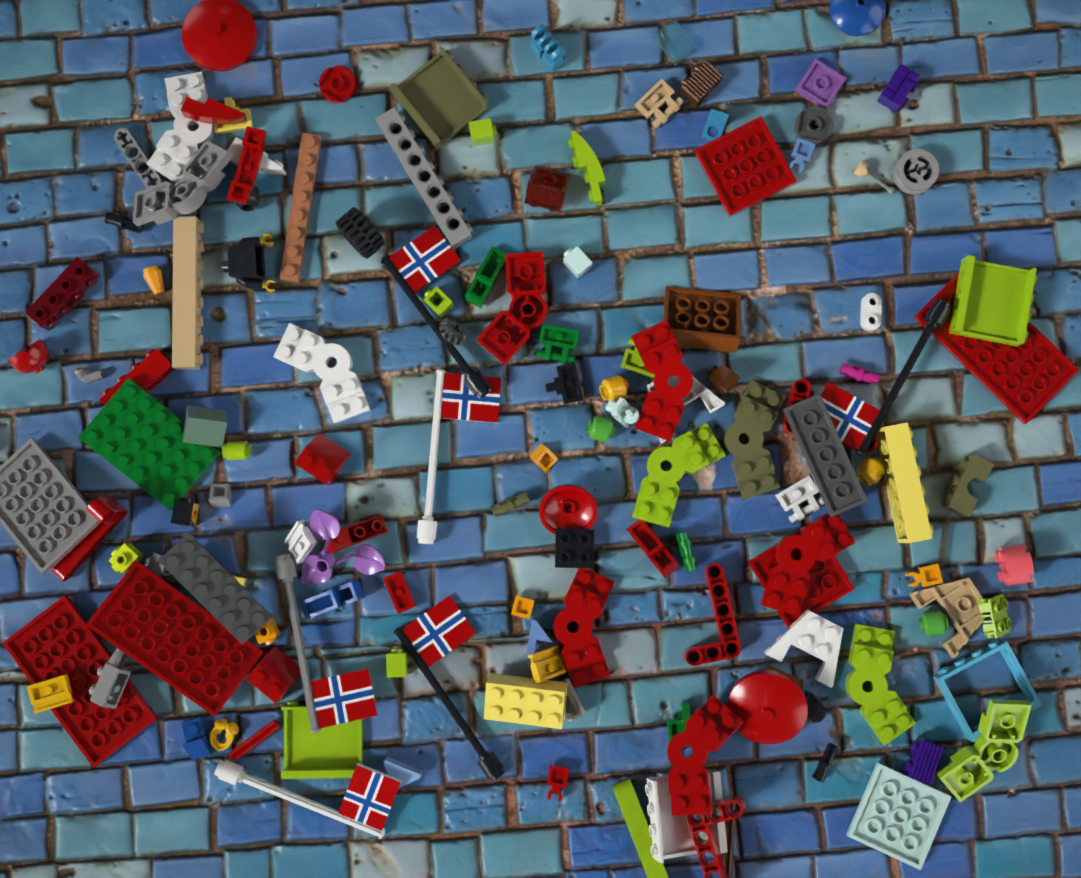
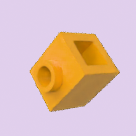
(268, 633)

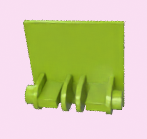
(1000, 622)

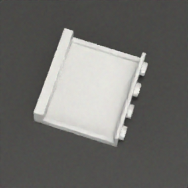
(672, 833)

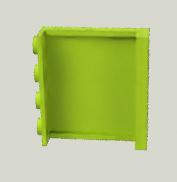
(993, 302)
(319, 755)

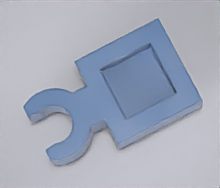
(801, 153)

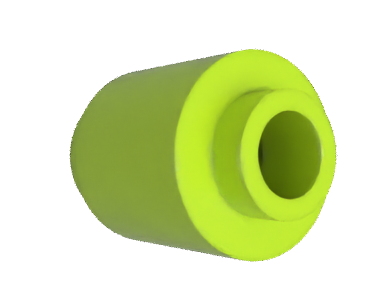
(236, 450)

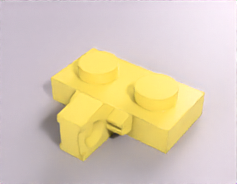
(221, 129)

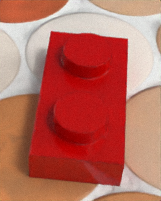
(399, 592)

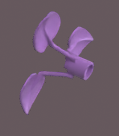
(318, 568)

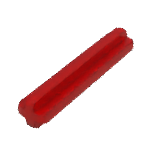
(254, 740)

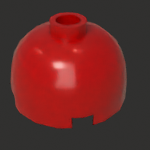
(31, 358)

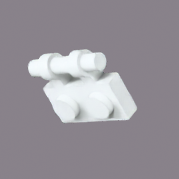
(796, 494)

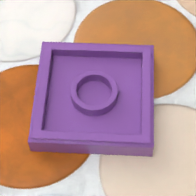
(820, 84)

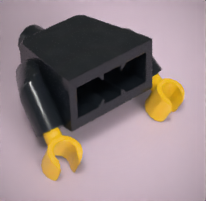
(247, 262)

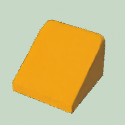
(543, 457)

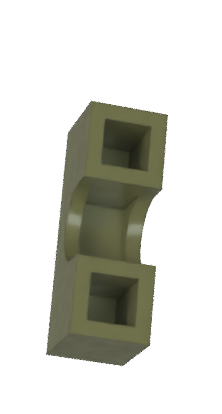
(958, 498)

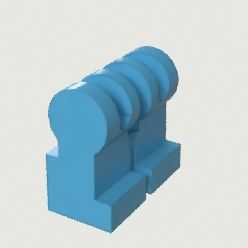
(548, 49)

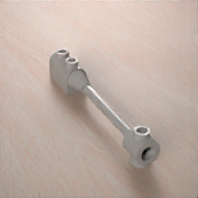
(113, 674)

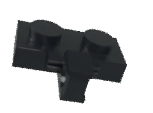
(566, 384)

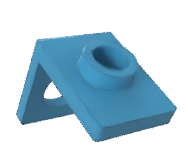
(715, 119)

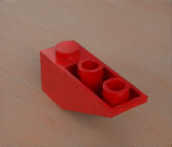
(357, 534)

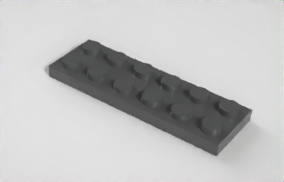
(825, 455)
(215, 588)

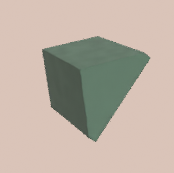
(205, 426)

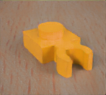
(927, 575)

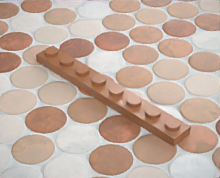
(300, 208)

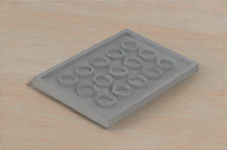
(41, 507)

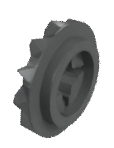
(446, 328)

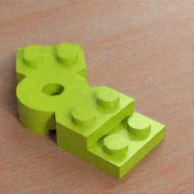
(660, 489)
(872, 659)
(992, 751)

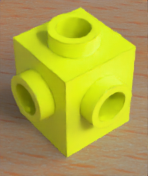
(124, 557)

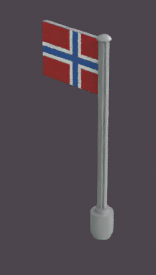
(333, 698)

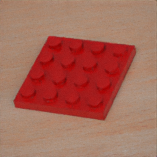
(745, 166)
(826, 583)

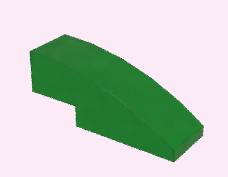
(486, 277)

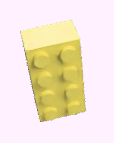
(524, 701)

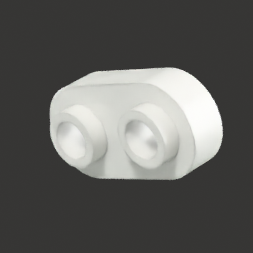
(870, 311)

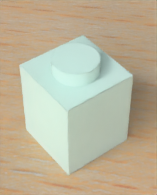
(577, 261)

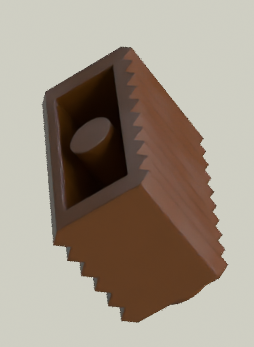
(701, 83)

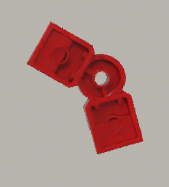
(526, 287)
(662, 358)
(788, 579)
(581, 649)
(689, 779)

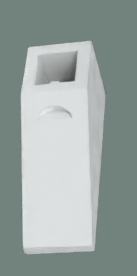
(267, 166)

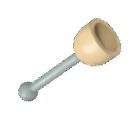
(863, 170)

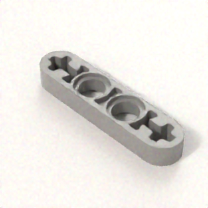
(136, 161)

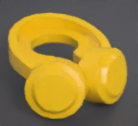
(231, 730)

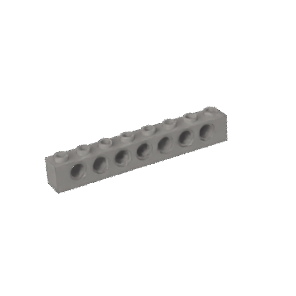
(387, 123)

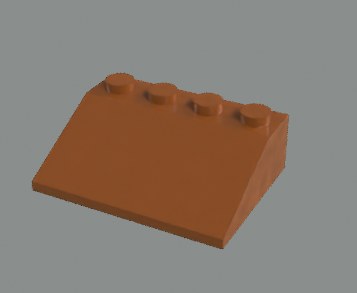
(703, 318)

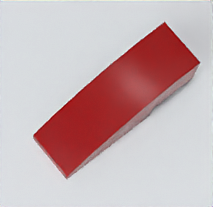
(211, 112)
(653, 548)

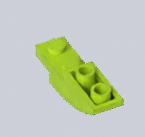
(587, 161)

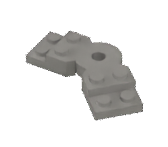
(166, 201)

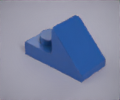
(196, 738)

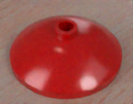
(579, 515)

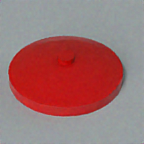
(219, 34)
(769, 706)

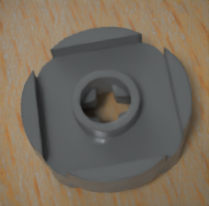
(821, 119)

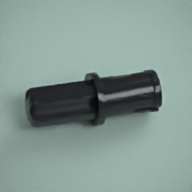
(122, 222)
(825, 762)

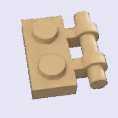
(654, 99)

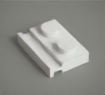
(300, 541)

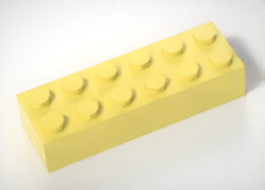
(903, 483)

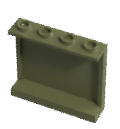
(440, 99)

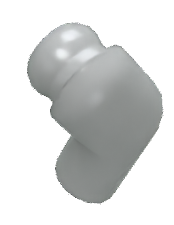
(87, 376)

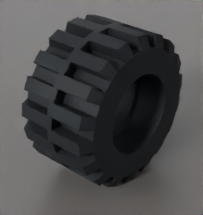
(360, 232)

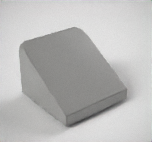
(220, 495)

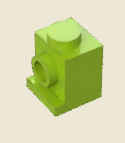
(434, 294)

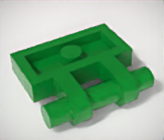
(560, 338)
(686, 556)

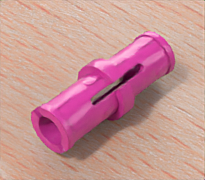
(859, 373)

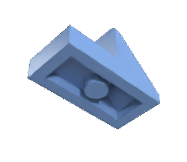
(536, 633)

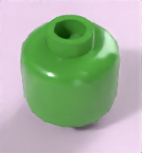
(600, 428)
(934, 623)

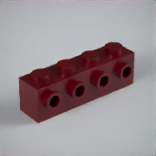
(63, 294)

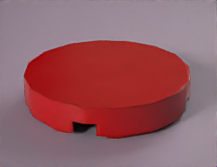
(337, 84)

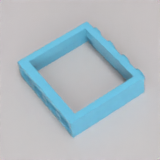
(977, 655)

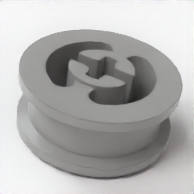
(917, 160)

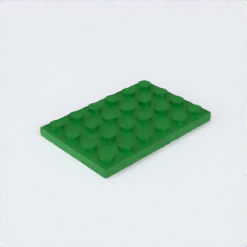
(147, 444)

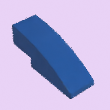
(332, 599)

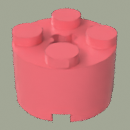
(1014, 564)

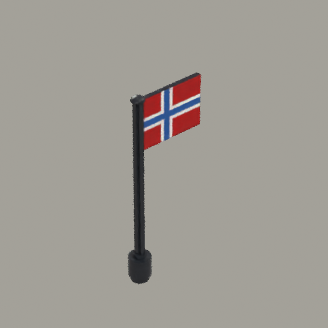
(417, 267)
(859, 421)
(429, 640)

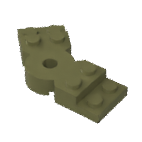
(751, 462)

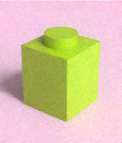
(482, 132)
(397, 663)

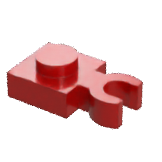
(557, 779)

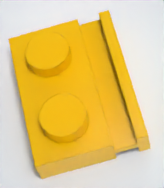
(546, 664)
(50, 693)

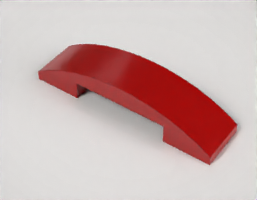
(248, 166)

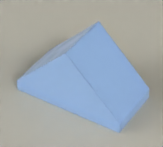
(402, 771)

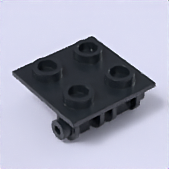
(574, 548)

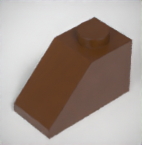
(722, 378)

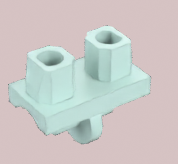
(622, 412)

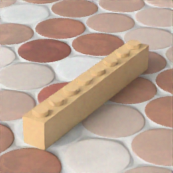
(187, 293)

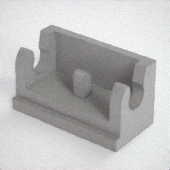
(574, 706)

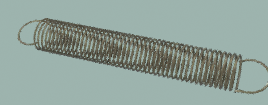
(944, 541)

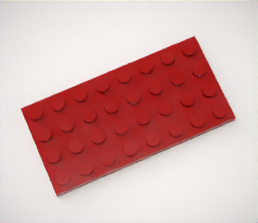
(1018, 376)
(174, 638)
(60, 645)

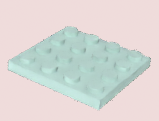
(898, 816)

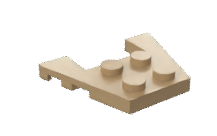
(960, 604)

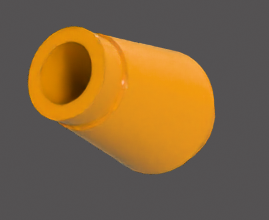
(154, 278)

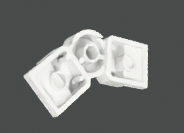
(180, 143)
(339, 385)

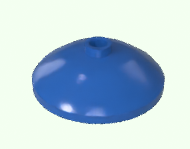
(856, 18)

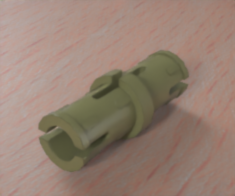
(510, 504)

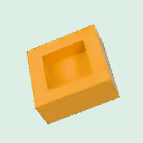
(522, 607)

